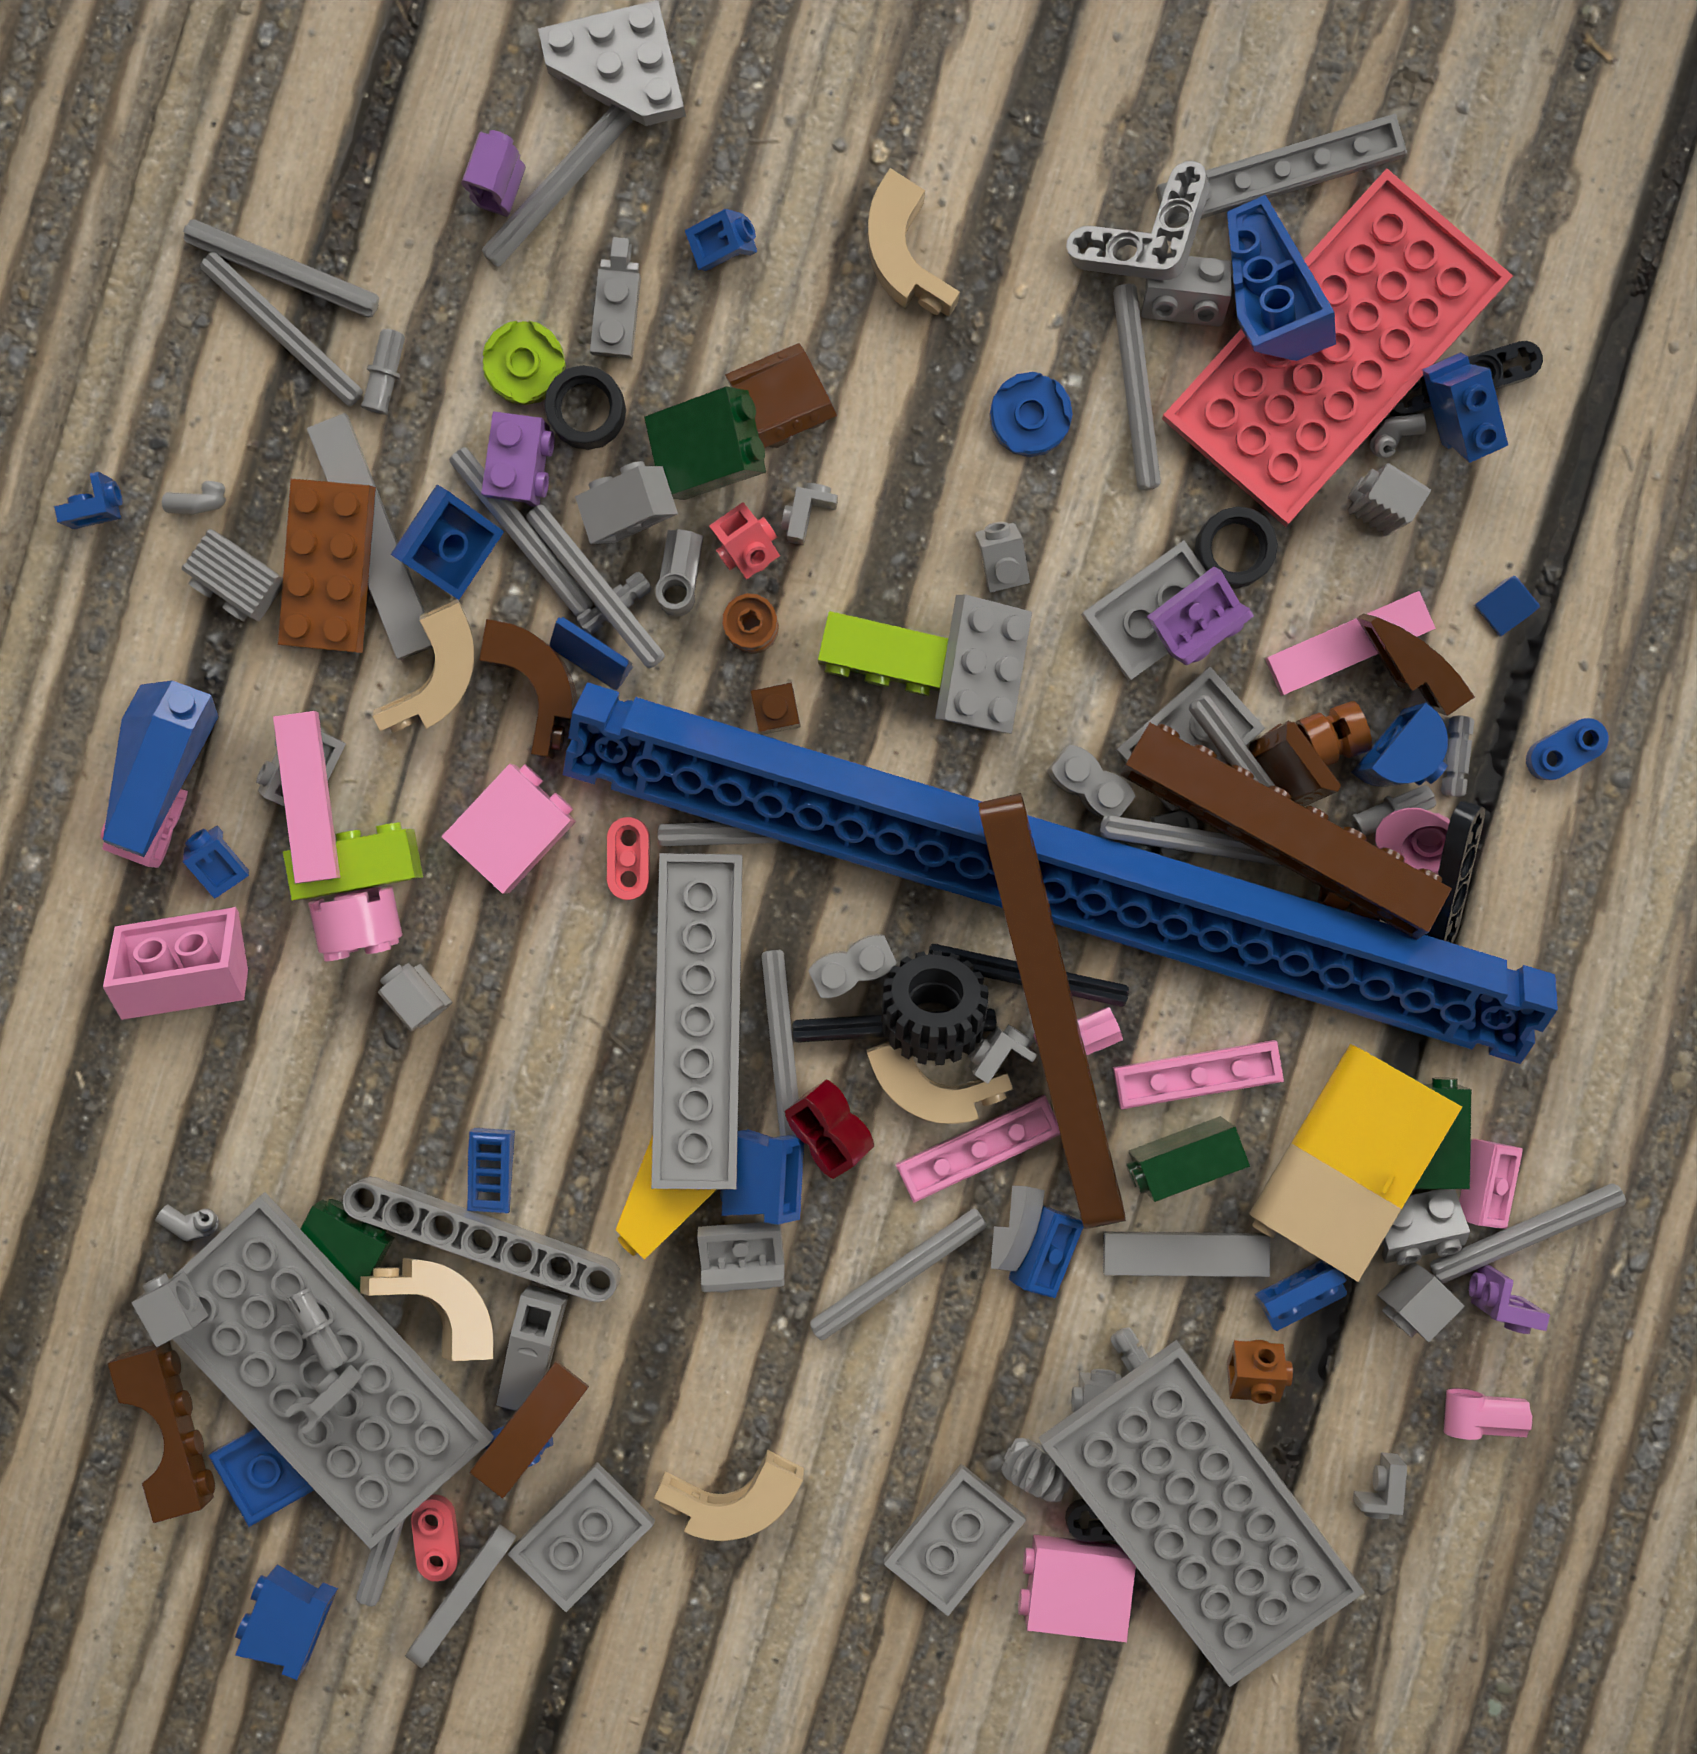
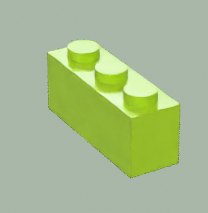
(882, 653)
(364, 862)

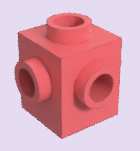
(745, 541)

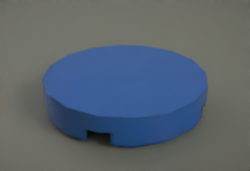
(1030, 414)

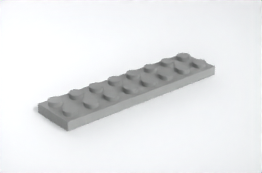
(697, 1022)

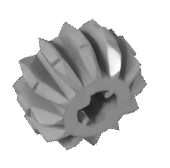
(1034, 1471)

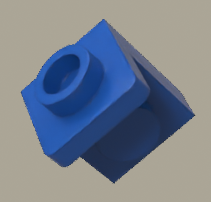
(721, 238)
(87, 510)
(213, 861)

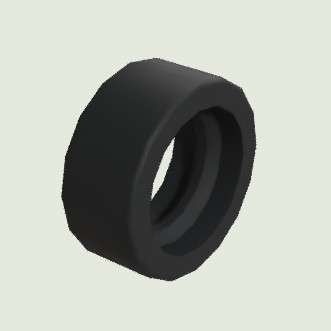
(580, 375)
(1252, 520)

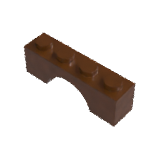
(153, 1383)

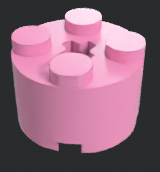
(356, 921)

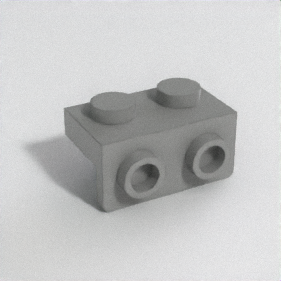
(1194, 296)
(994, 1049)
(1425, 1226)
(741, 1257)

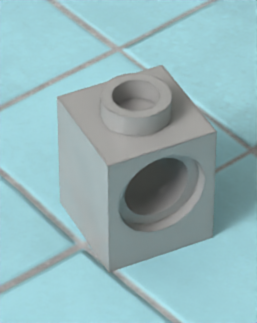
(169, 1307)

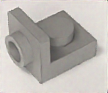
(1390, 1482)

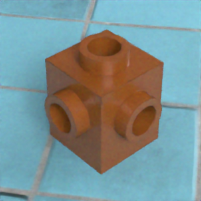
(1258, 1371)

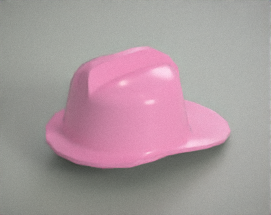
(1414, 835)

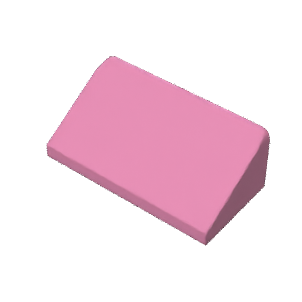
(1492, 1183)

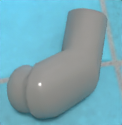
(1392, 430)
(192, 504)
(188, 1226)

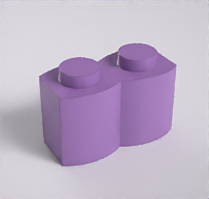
(494, 172)

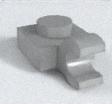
(330, 1391)

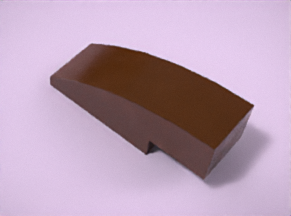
(1416, 665)
(529, 1429)

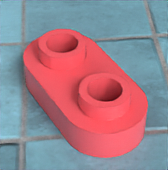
(628, 858)
(436, 1540)

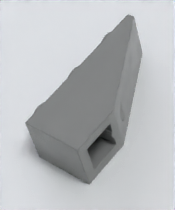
(530, 1344)

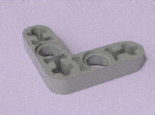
(1149, 245)

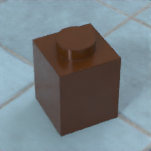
(775, 708)

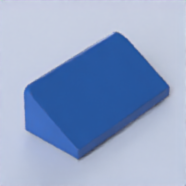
(589, 653)
(1049, 1253)

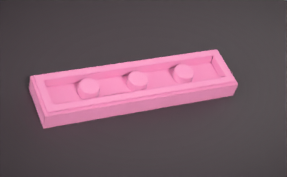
(1343, 645)
(306, 797)
(1198, 1074)
(978, 1148)

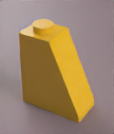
(654, 1213)

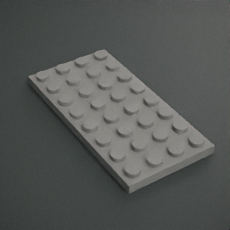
(387, 1437)
(1201, 1513)

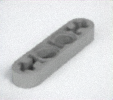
(460, 1596)

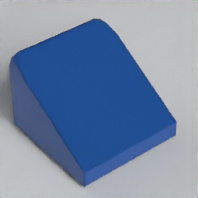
(1507, 605)

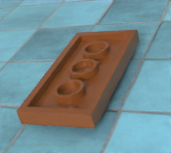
(326, 565)

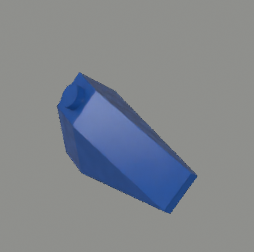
(1274, 288)
(153, 758)

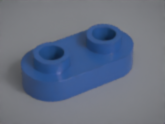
(1568, 747)

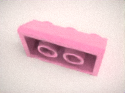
(176, 964)

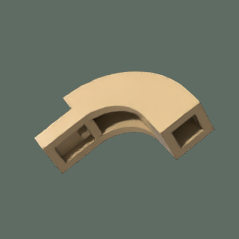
(889, 219)
(453, 666)
(927, 1098)
(462, 1312)
(734, 1513)

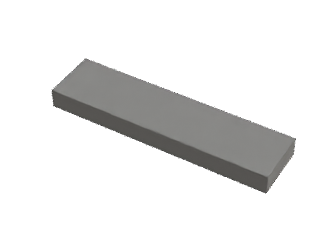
(1186, 1254)

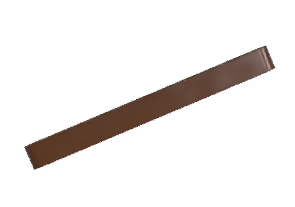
(1052, 1009)

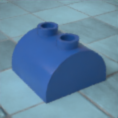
(447, 542)
(1407, 750)

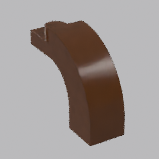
(521, 650)

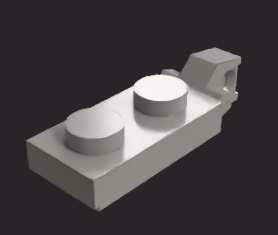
(616, 303)

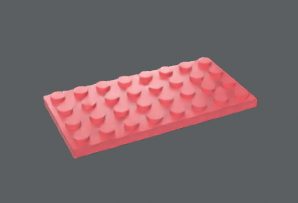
(1400, 298)

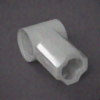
(679, 569)

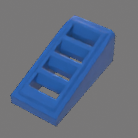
(486, 1136)

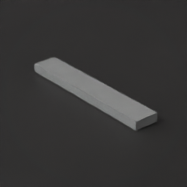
(1298, 166)
(388, 577)

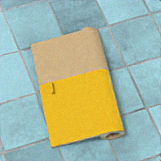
(1354, 1162)

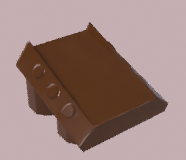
(785, 395)
(1294, 764)

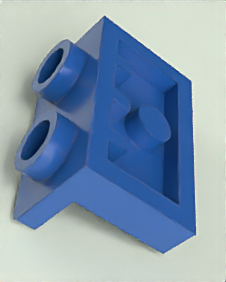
(1301, 1294)

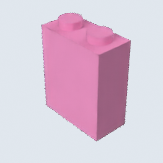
(510, 827)
(1077, 1588)

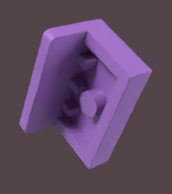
(517, 458)
(1199, 617)
(1493, 1295)

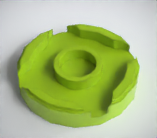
(522, 361)

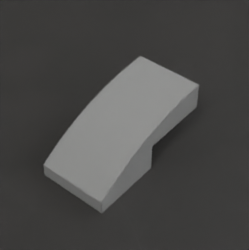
(1014, 1242)

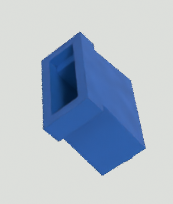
(1465, 407)
(766, 1178)
(284, 1621)

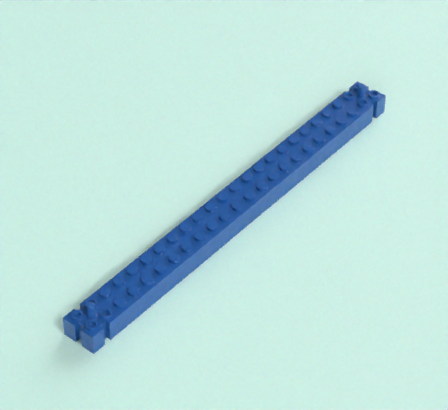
(1087, 878)

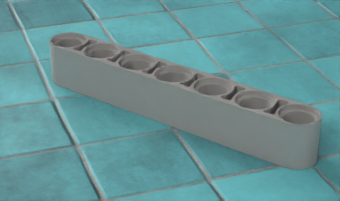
(462, 1240)

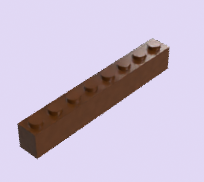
(1286, 831)

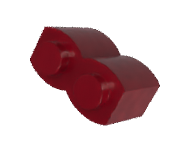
(830, 1129)

